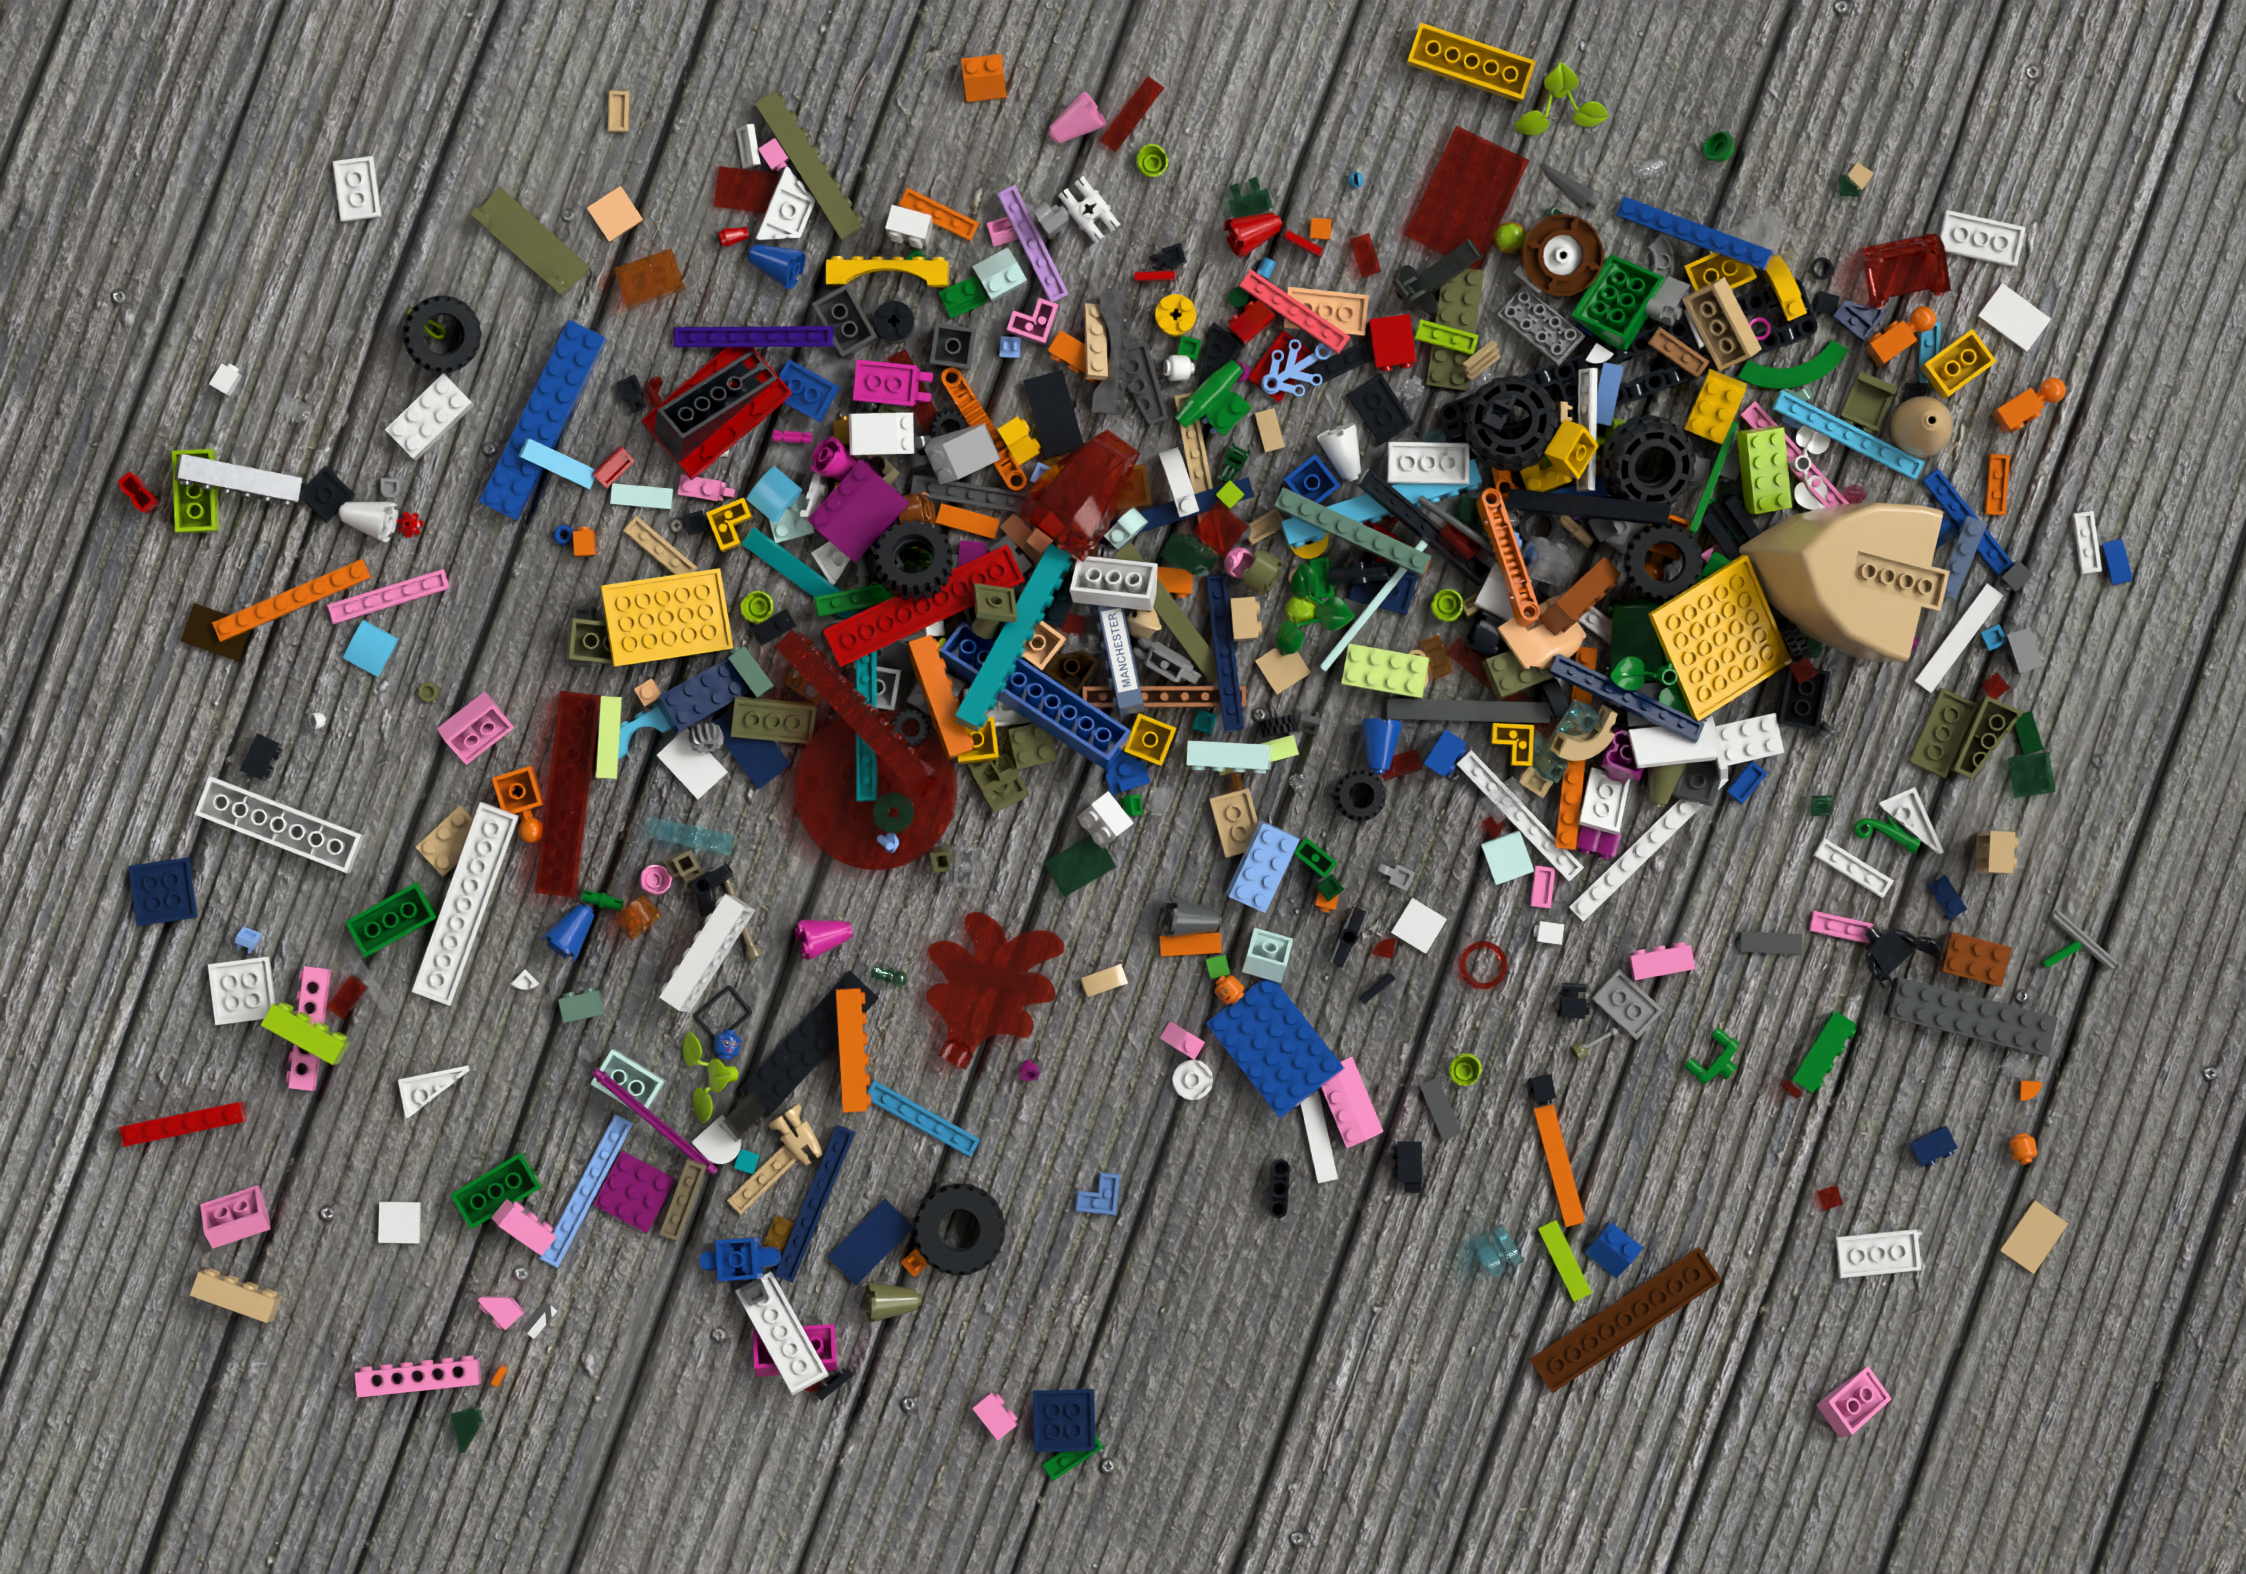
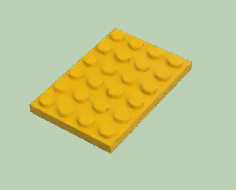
(666, 617)

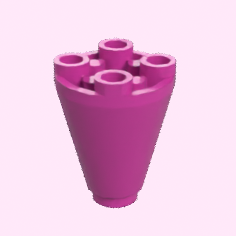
(821, 936)

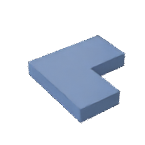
(1105, 1200)

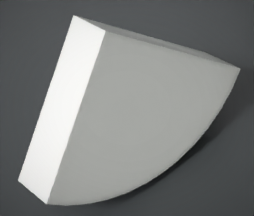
(1598, 355)
(525, 981)

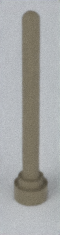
(752, 950)

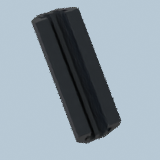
(1717, 521)

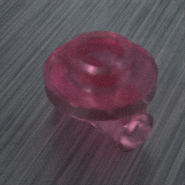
(1854, 494)

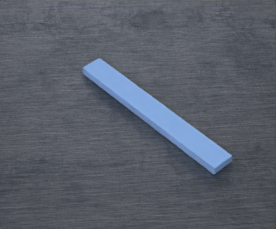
(587, 1189)

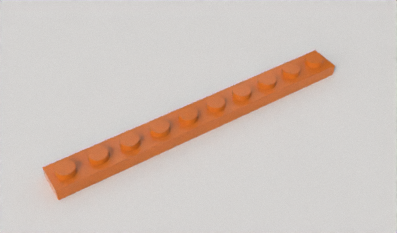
(1573, 777)

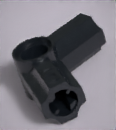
(714, 878)

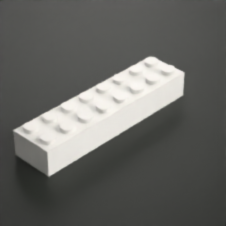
(279, 824)

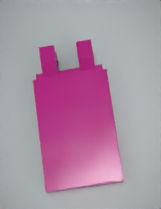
(889, 383)

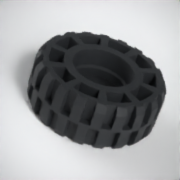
(959, 1260)

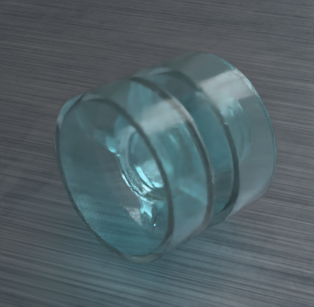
(1493, 1253)

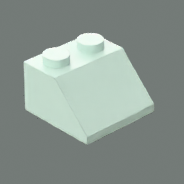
(1000, 274)
(1267, 955)

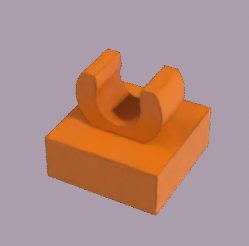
(914, 1262)

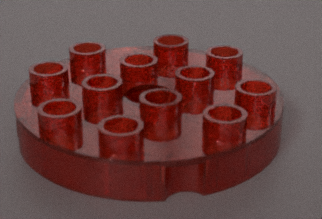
(847, 827)

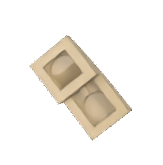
(1103, 980)

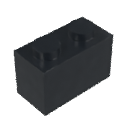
(261, 757)

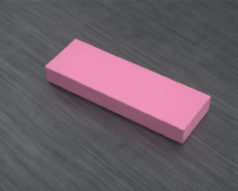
(1839, 927)

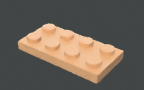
(1340, 309)

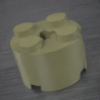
(1263, 572)

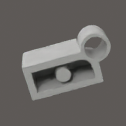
(1051, 219)
(1668, 302)

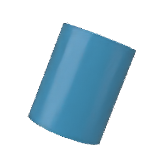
(1266, 268)

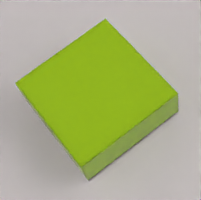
(1230, 494)

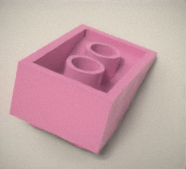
(1854, 1402)

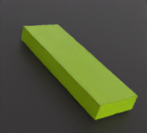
(1446, 337)

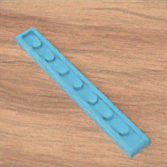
(1848, 435)

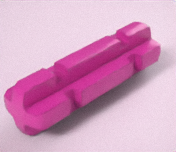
(792, 437)

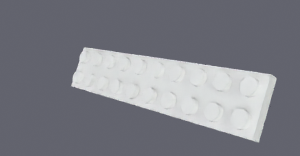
(465, 903)

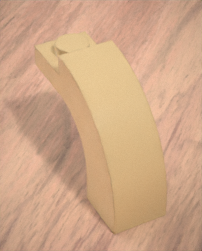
(1586, 745)

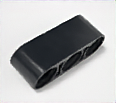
(1279, 1198)

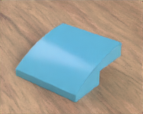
(774, 494)
(370, 648)

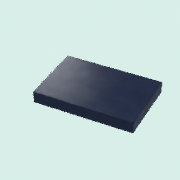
(1396, 601)

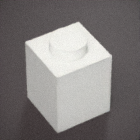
(226, 378)
(1548, 932)

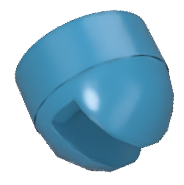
(1350, 180)

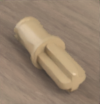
(1577, 530)

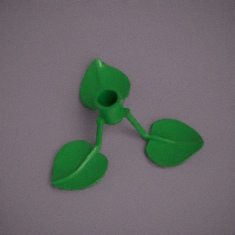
(1332, 613)
(1629, 676)

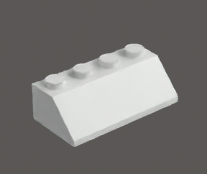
(1115, 583)

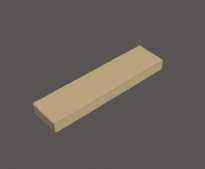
(658, 547)
(762, 1180)

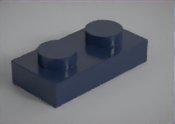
(1947, 897)

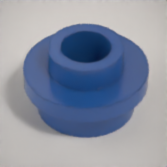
(563, 528)

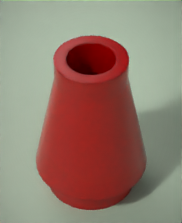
(731, 236)

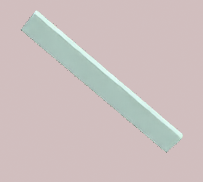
(1366, 614)

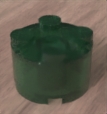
(882, 810)

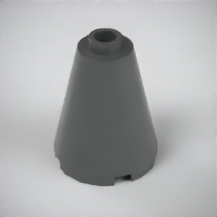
(1189, 918)

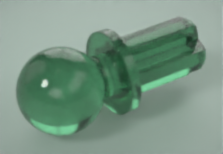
(898, 978)

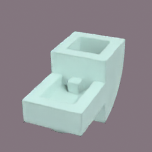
(1125, 528)

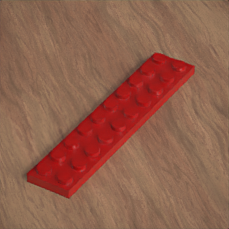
(900, 618)

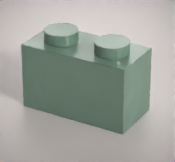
(581, 1006)

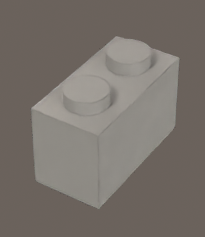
(2024, 650)

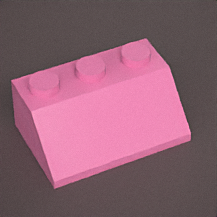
(475, 728)
(234, 1217)

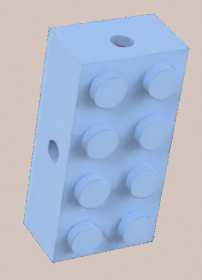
(1262, 866)

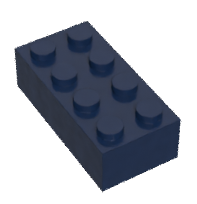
(701, 696)

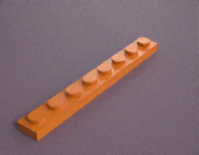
(291, 600)

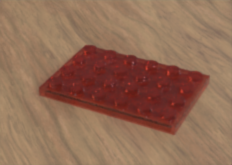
(1466, 194)

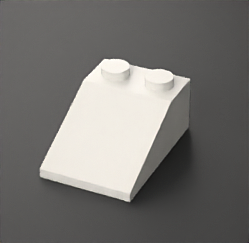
(881, 433)

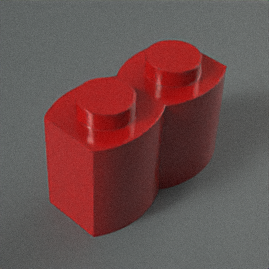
(135, 488)

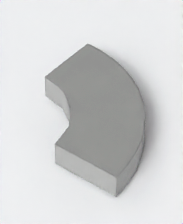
(1662, 256)

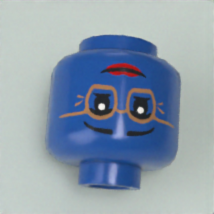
(727, 1044)

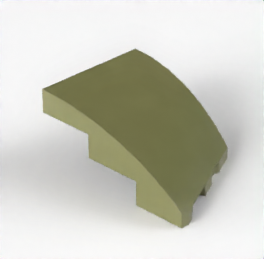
(998, 782)

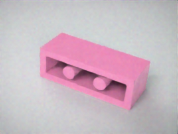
(1661, 961)
(524, 1226)

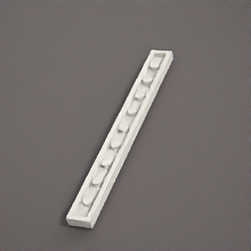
(1635, 857)

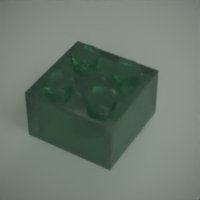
(1190, 554)

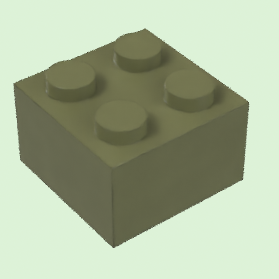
(1032, 746)

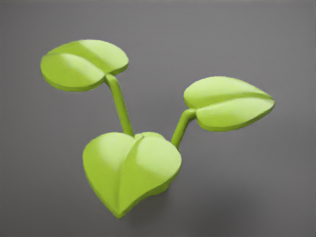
(1559, 84)
(718, 1077)

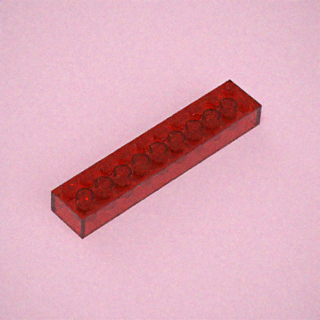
(856, 712)
(568, 794)

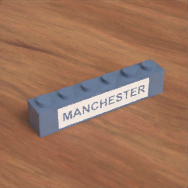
(1121, 659)

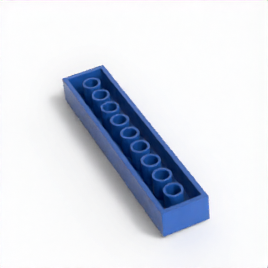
(543, 418)
(1041, 700)

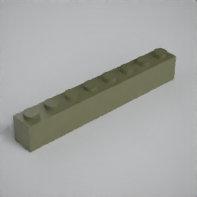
(809, 165)

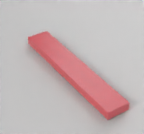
(1294, 311)

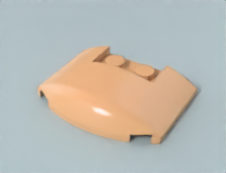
(1537, 644)

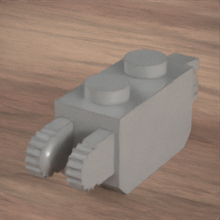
(1166, 661)

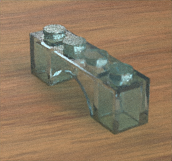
(1577, 720)

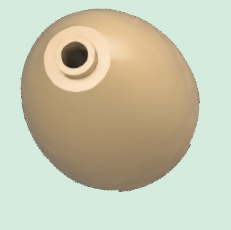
(1921, 426)

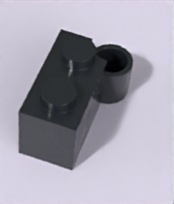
(1408, 1165)

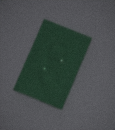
(1079, 865)

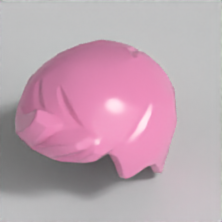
(1237, 561)

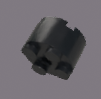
(886, 313)
(1484, 634)

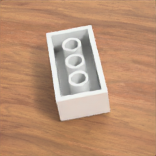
(429, 417)

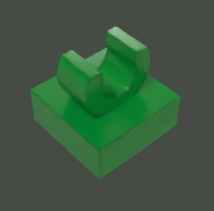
(1132, 805)

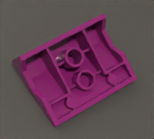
(858, 511)

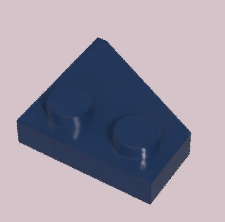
(1857, 318)

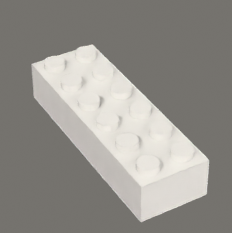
(706, 953)

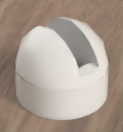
(317, 720)

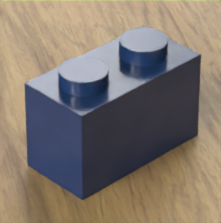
(1932, 1146)

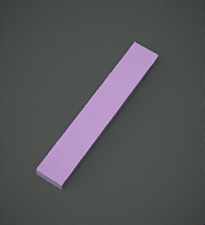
(1032, 243)

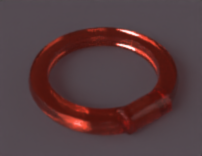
(1473, 982)

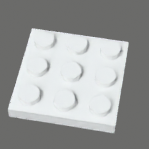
(241, 990)

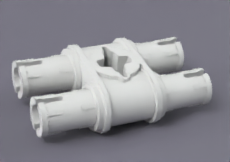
(1091, 199)

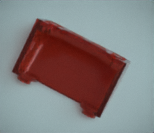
(1904, 268)

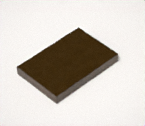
(202, 634)

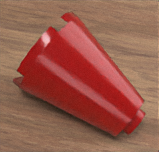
(1251, 232)

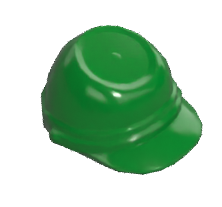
(1719, 147)

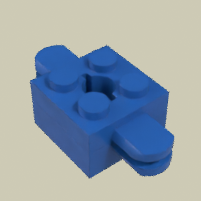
(739, 1258)

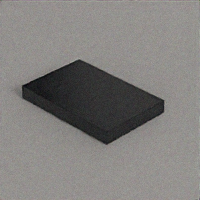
(1380, 409)

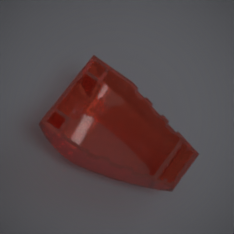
(1081, 493)

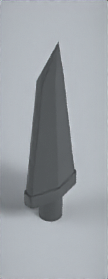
(1575, 190)

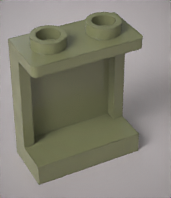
(1867, 402)

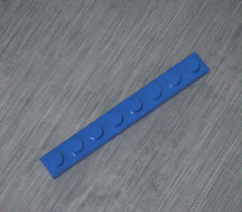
(1694, 233)

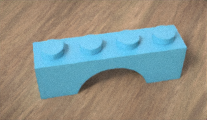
(651, 719)

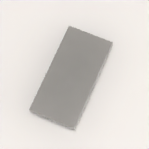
(1540, 325)

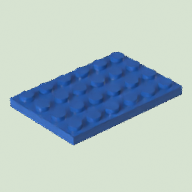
(1275, 1046)

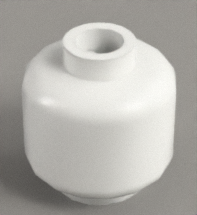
(1178, 368)

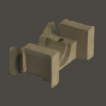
(889, 471)

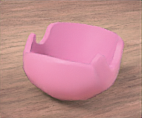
(655, 880)

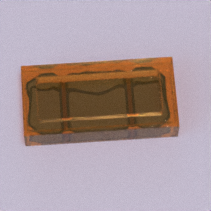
(1439, 661)

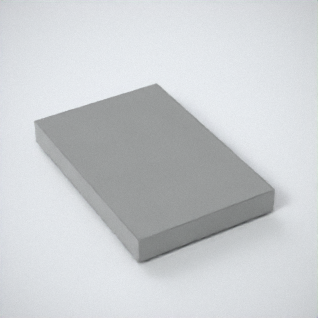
(1627, 1004)

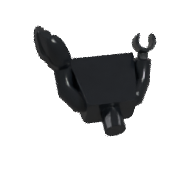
(1891, 948)

